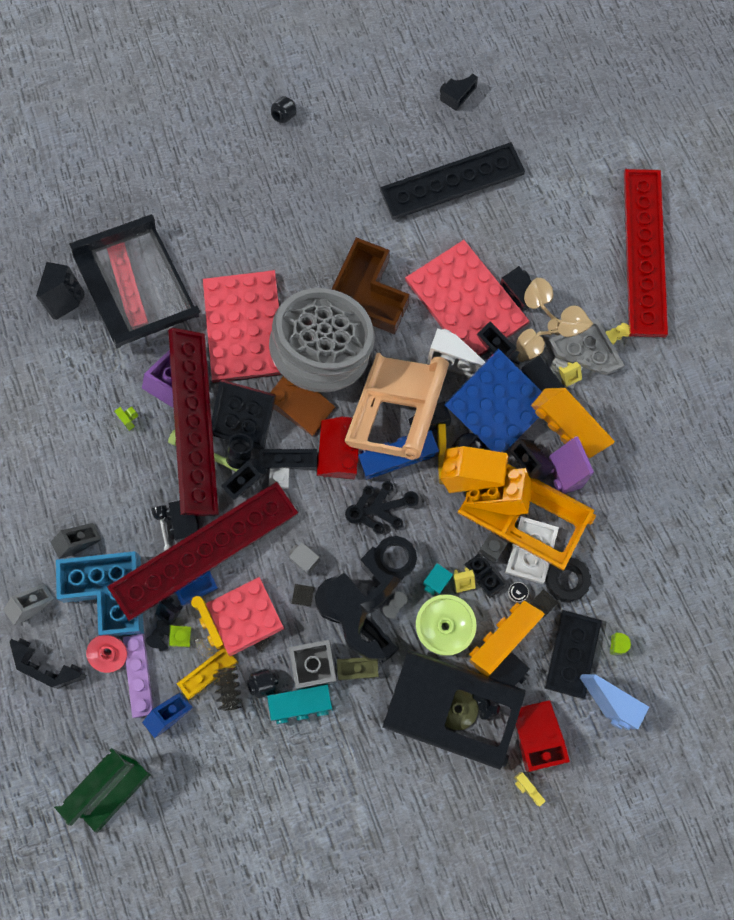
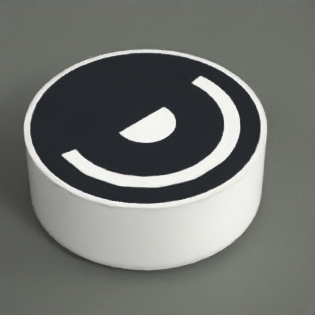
(518, 592)

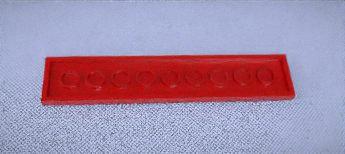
(645, 253)

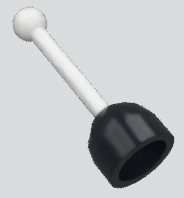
(160, 513)

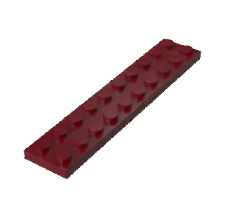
(193, 423)
(202, 551)

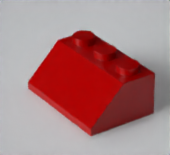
(335, 456)

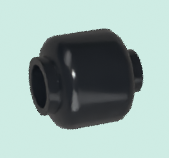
(283, 109)
(262, 683)

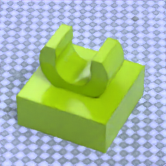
(127, 416)

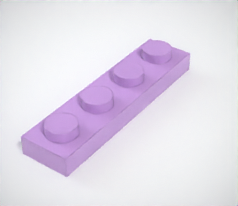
(138, 675)

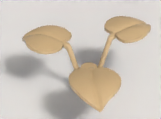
(572, 322)

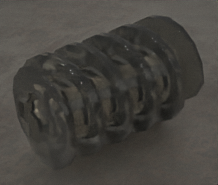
(227, 688)

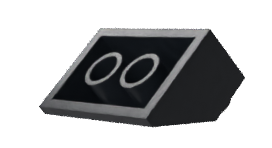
(59, 290)

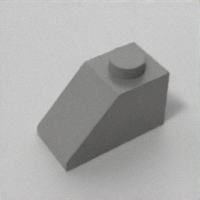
(27, 604)

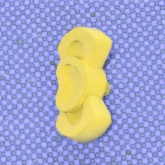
(618, 332)

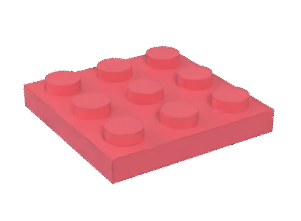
(244, 616)

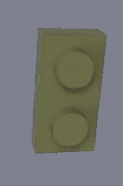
(356, 669)

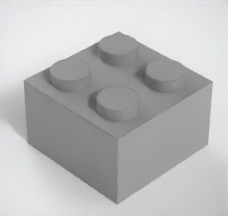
(312, 665)

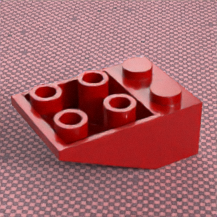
(540, 737)

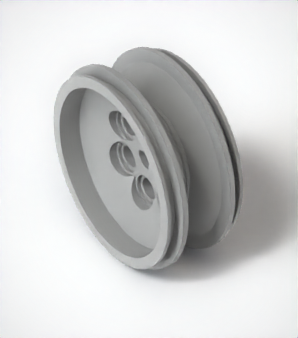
(321, 339)

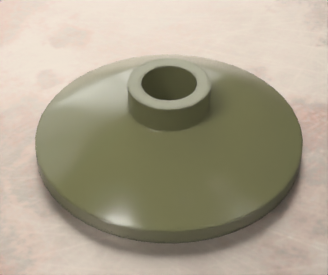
(469, 711)

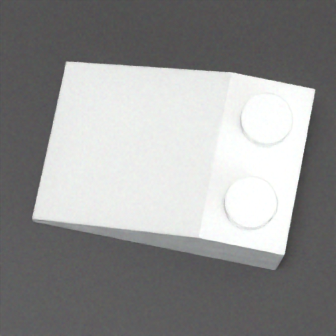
(458, 354)

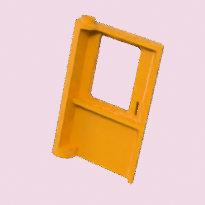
(548, 499)

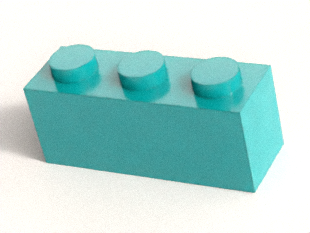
(300, 704)

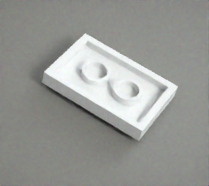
(523, 563)

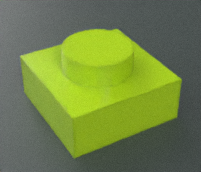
(179, 636)

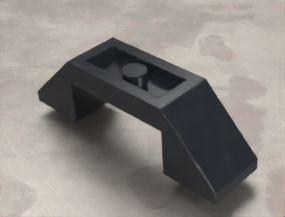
(22, 654)

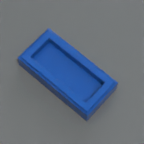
(200, 587)

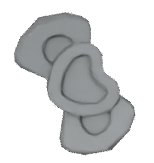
(397, 603)

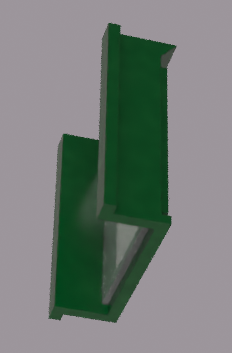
(104, 790)

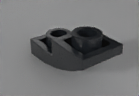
(485, 576)

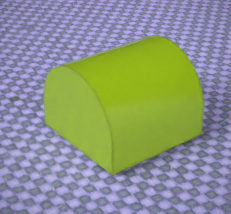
(619, 644)

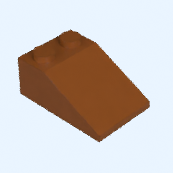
(301, 406)

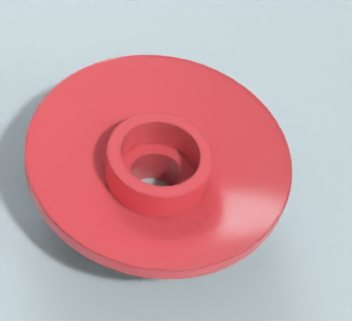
(104, 661)

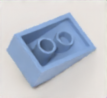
(614, 703)

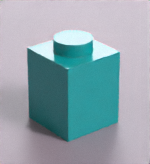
(437, 580)

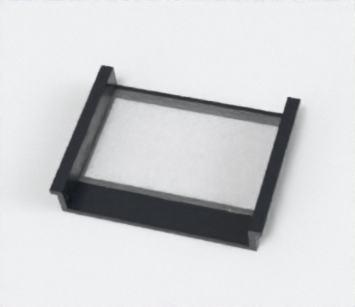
(133, 280)

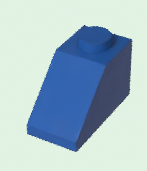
(166, 714)

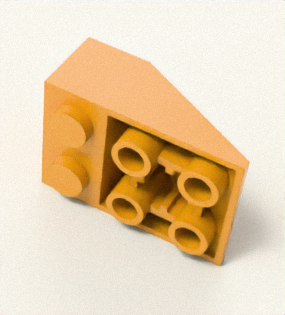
(507, 499)

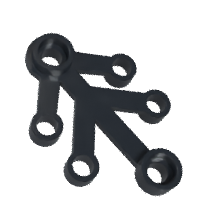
(378, 508)

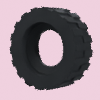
(569, 595)

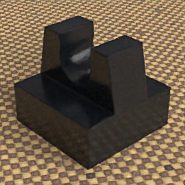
(168, 611)

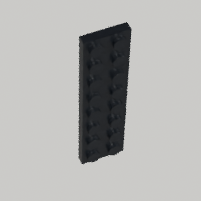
(452, 181)

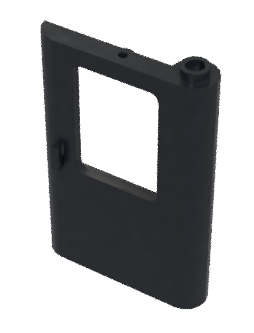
(424, 700)

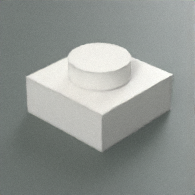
(281, 476)

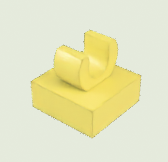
(570, 374)
(464, 580)

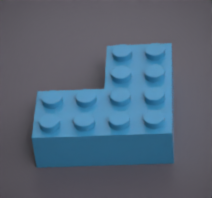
(88, 580)

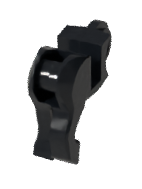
(345, 604)

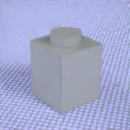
(304, 558)

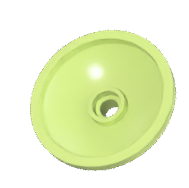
(446, 610)

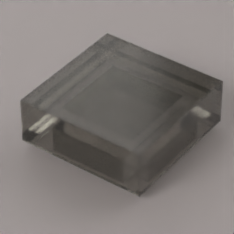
(303, 595)

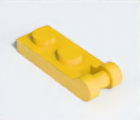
(207, 622)

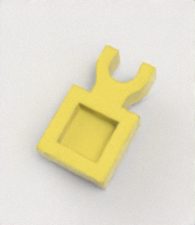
(525, 785)

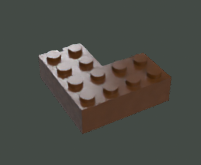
(361, 280)

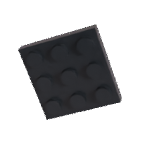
(242, 411)

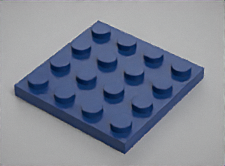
(496, 402)

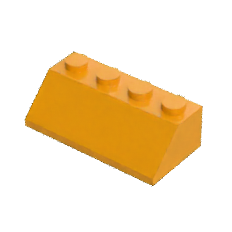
(571, 420)
(506, 637)

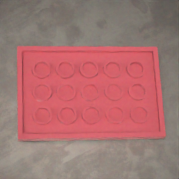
(465, 296)
(240, 324)

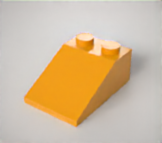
(473, 469)

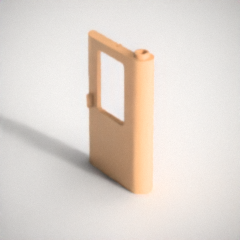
(401, 384)

